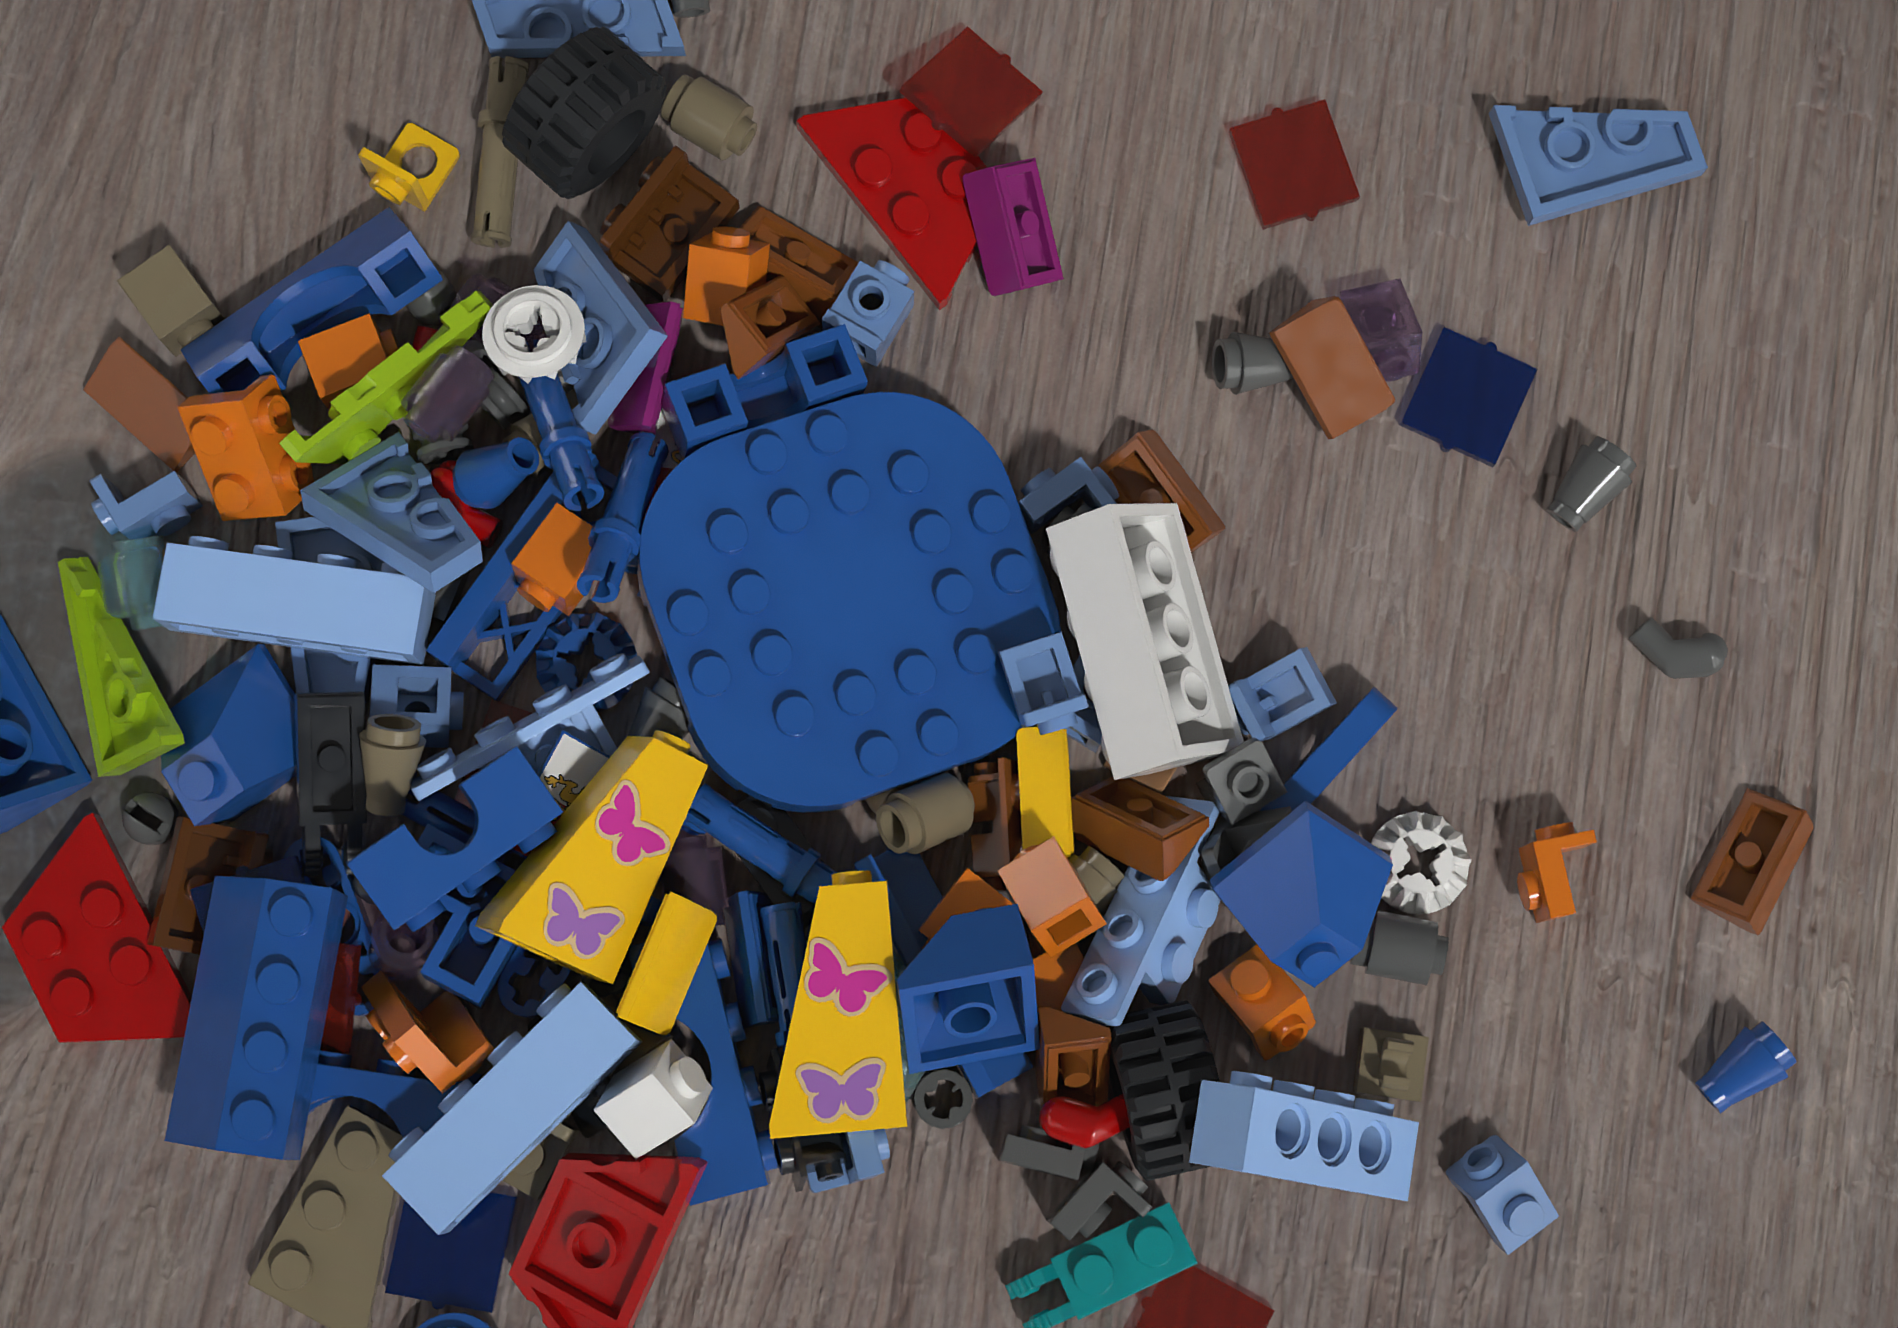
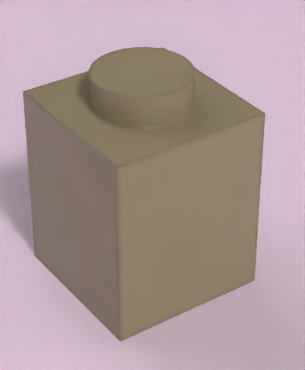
(170, 299)

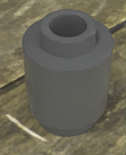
(1403, 948)

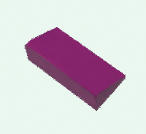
(1012, 226)
(643, 401)

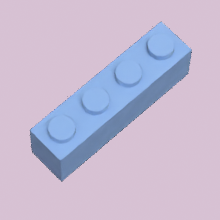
(293, 601)
(510, 1108)

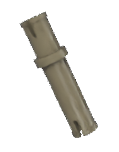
(497, 164)

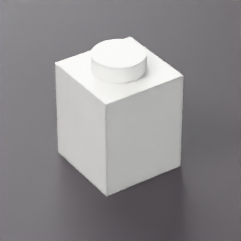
(654, 1098)

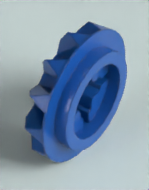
(570, 638)

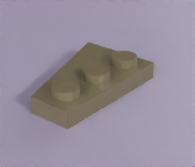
(337, 1228)

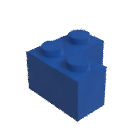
(466, 957)

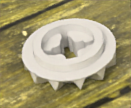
(516, 315)
(1450, 868)

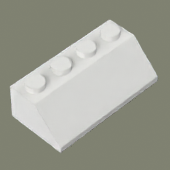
(1144, 638)

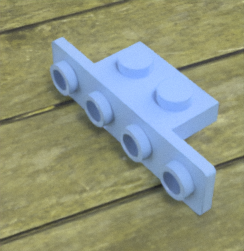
(538, 731)
(1147, 937)

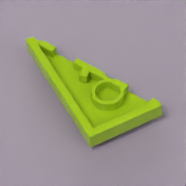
(376, 399)
(121, 700)

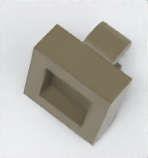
(1390, 1064)

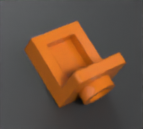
(1544, 880)
(1264, 1002)

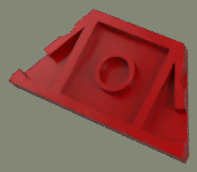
(904, 184)
(87, 949)
(603, 1236)

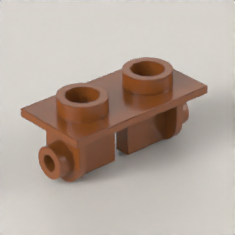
(996, 801)

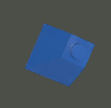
(235, 740)
(1306, 892)
(970, 992)

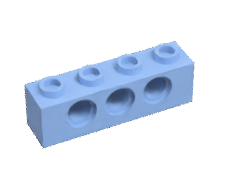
(1304, 1139)

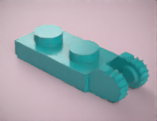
(1110, 1267)

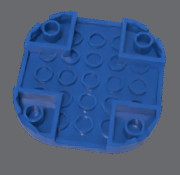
(843, 598)

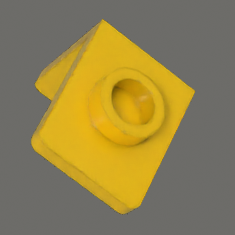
(398, 184)

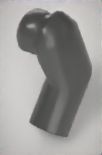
(1683, 656)

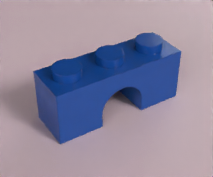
(801, 378)
(508, 810)

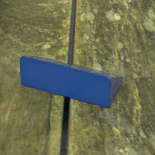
(750, 958)

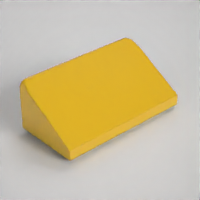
(1045, 788)
(667, 964)

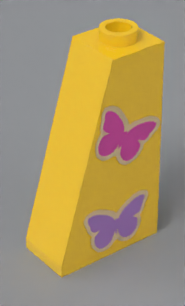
(593, 878)
(844, 1028)

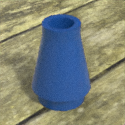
(492, 472)
(1746, 1067)

